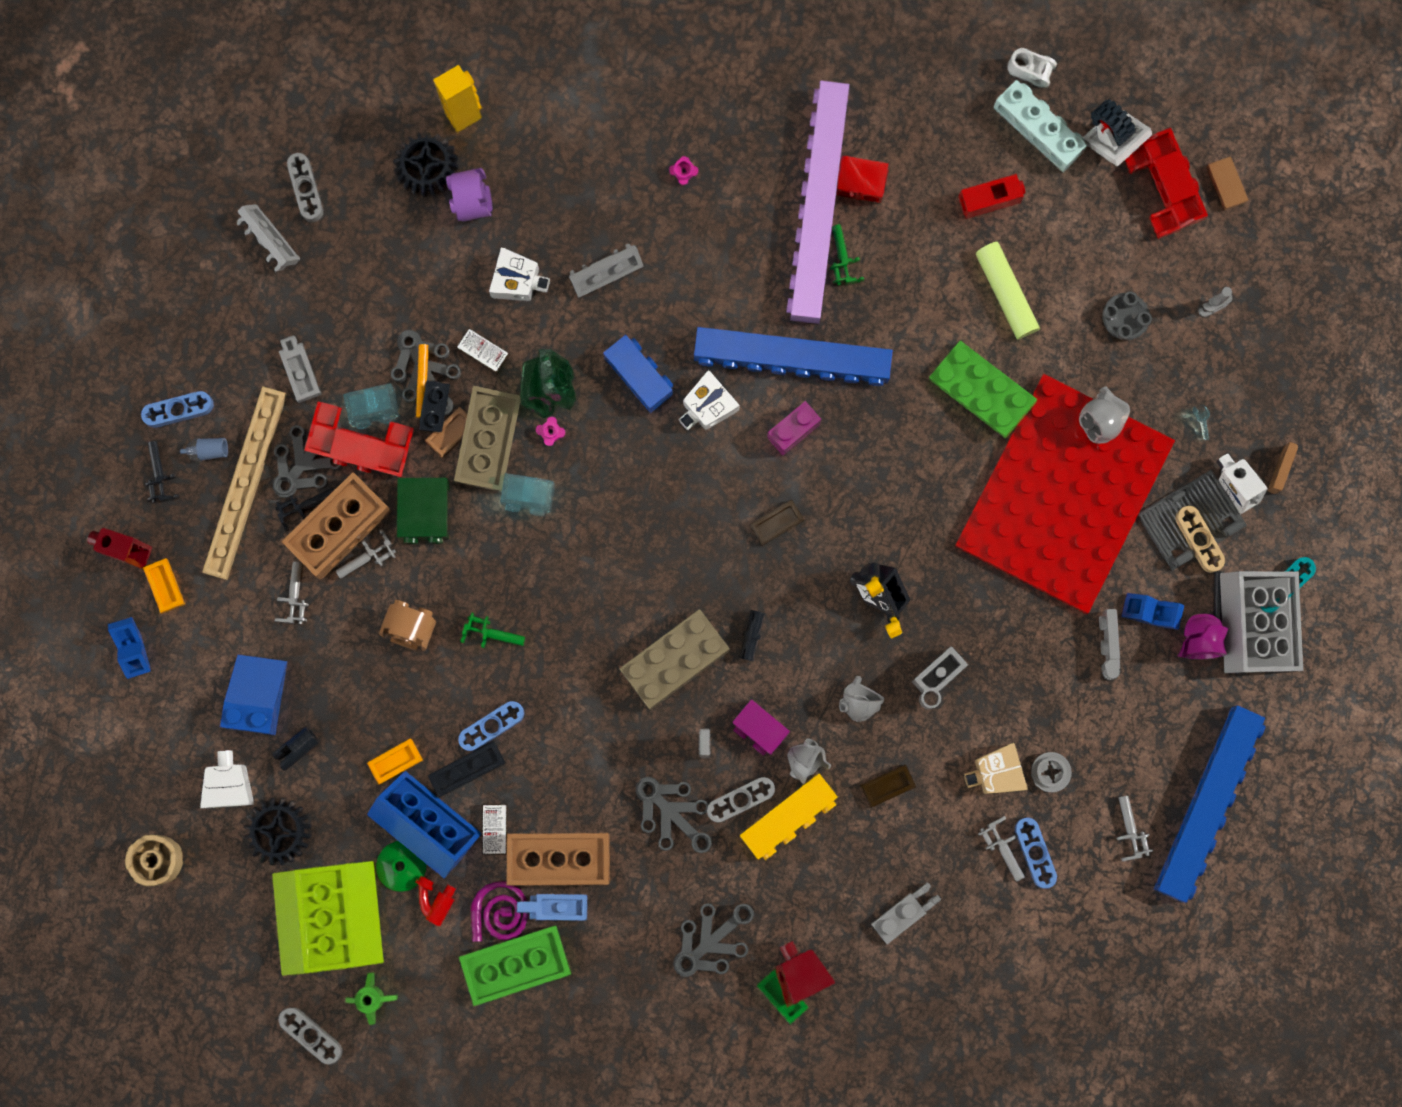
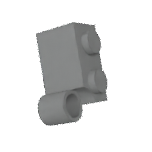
(939, 675)

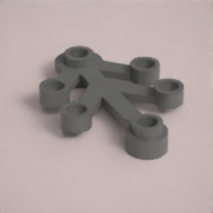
(412, 350)
(303, 462)
(670, 811)
(709, 942)

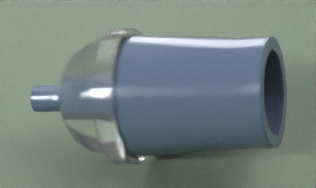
(206, 449)

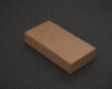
(1227, 183)
(451, 433)
(1282, 468)

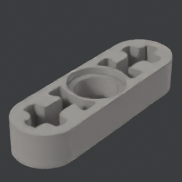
(303, 205)
(754, 784)
(300, 1018)

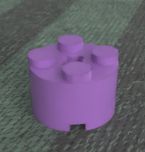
(470, 195)

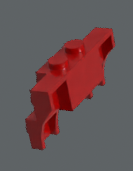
(1173, 182)
(358, 448)

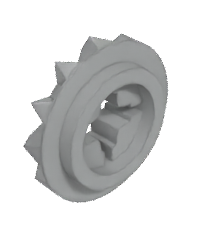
(1057, 762)

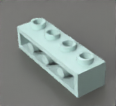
(1040, 125)

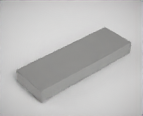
(704, 743)

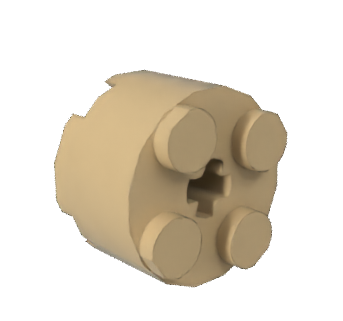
(159, 846)

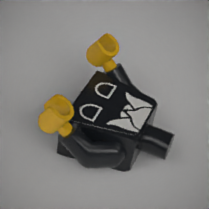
(884, 590)

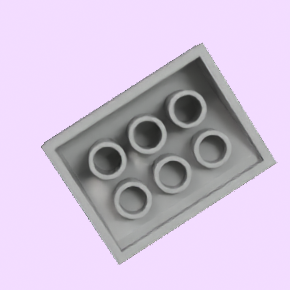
(1258, 638)

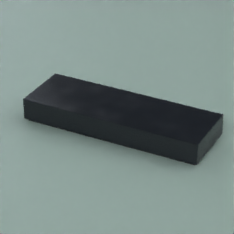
(466, 769)

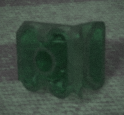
(547, 383)

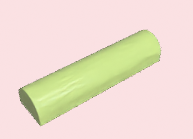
(1007, 290)

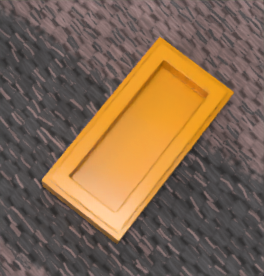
(164, 585)
(395, 761)

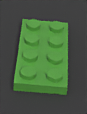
(983, 389)
(515, 965)

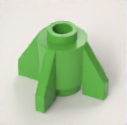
(377, 999)

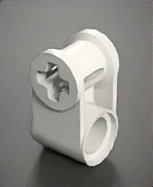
(1034, 65)

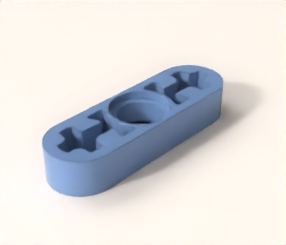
(161, 419)
(504, 711)
(1035, 832)

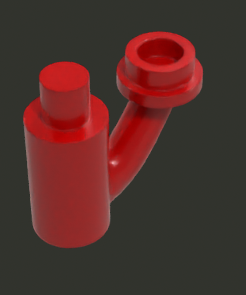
(440, 906)

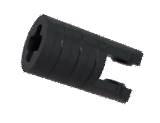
(298, 745)

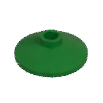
(395, 879)

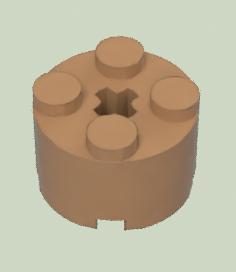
(408, 626)

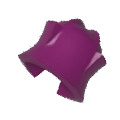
(1203, 638)

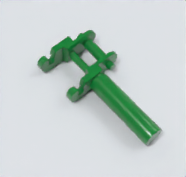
(843, 258)
(490, 633)

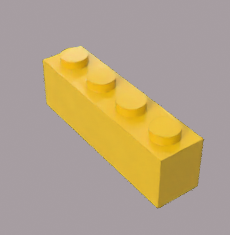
(458, 97)
(788, 816)

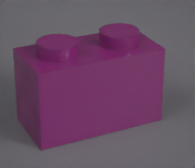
(794, 428)
(760, 728)

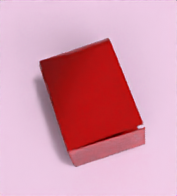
(862, 179)

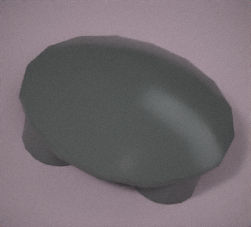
(1126, 316)

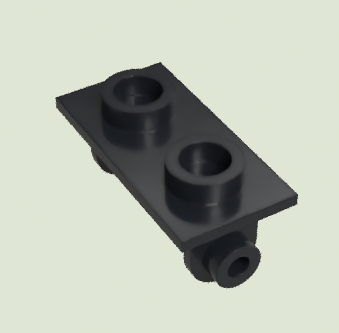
(434, 406)

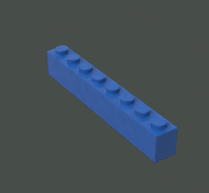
(793, 355)
(1209, 804)

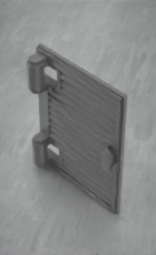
(1212, 503)

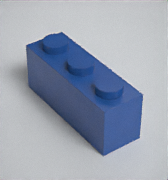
(639, 373)

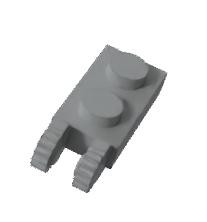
(1110, 644)
(903, 914)

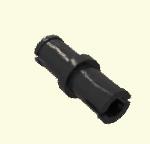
(752, 635)

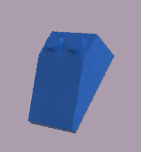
(254, 695)

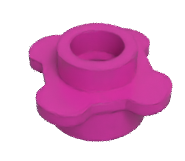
(683, 163)
(558, 432)

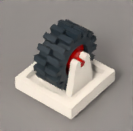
(1115, 132)

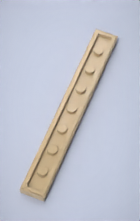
(244, 483)

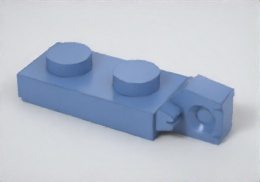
(555, 907)

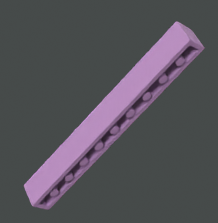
(819, 202)

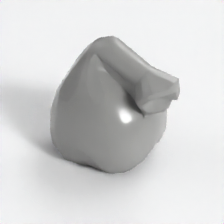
(1104, 417)

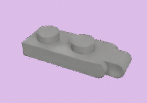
(299, 369)

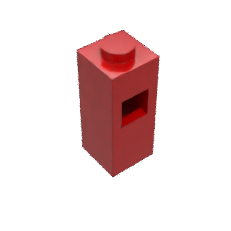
(991, 196)

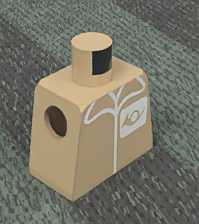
(998, 772)

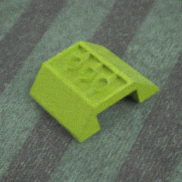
(327, 918)

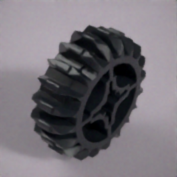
(406, 161)
(299, 834)

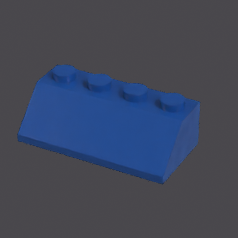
(424, 824)

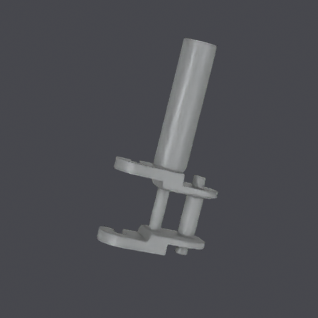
(1217, 302)
(367, 556)
(293, 596)
(1131, 830)
(1003, 848)

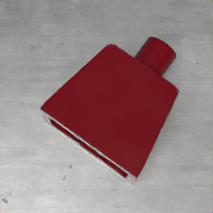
(120, 547)
(801, 974)

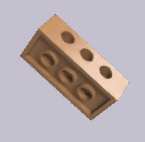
(320, 522)
(546, 872)

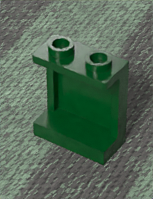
(422, 510)

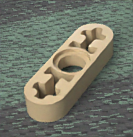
(1214, 552)

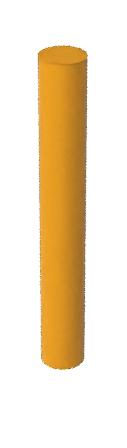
(421, 377)

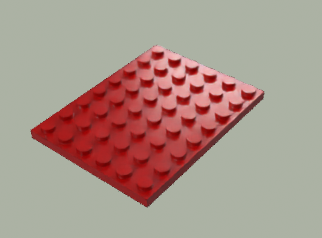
(1061, 501)

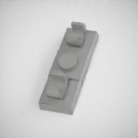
(267, 236)
(606, 270)

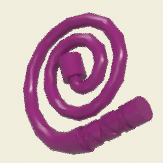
(476, 907)

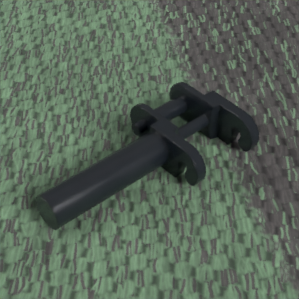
(159, 476)
(300, 508)

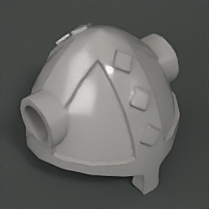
(860, 701)
(806, 760)

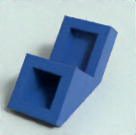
(1152, 612)
(130, 648)

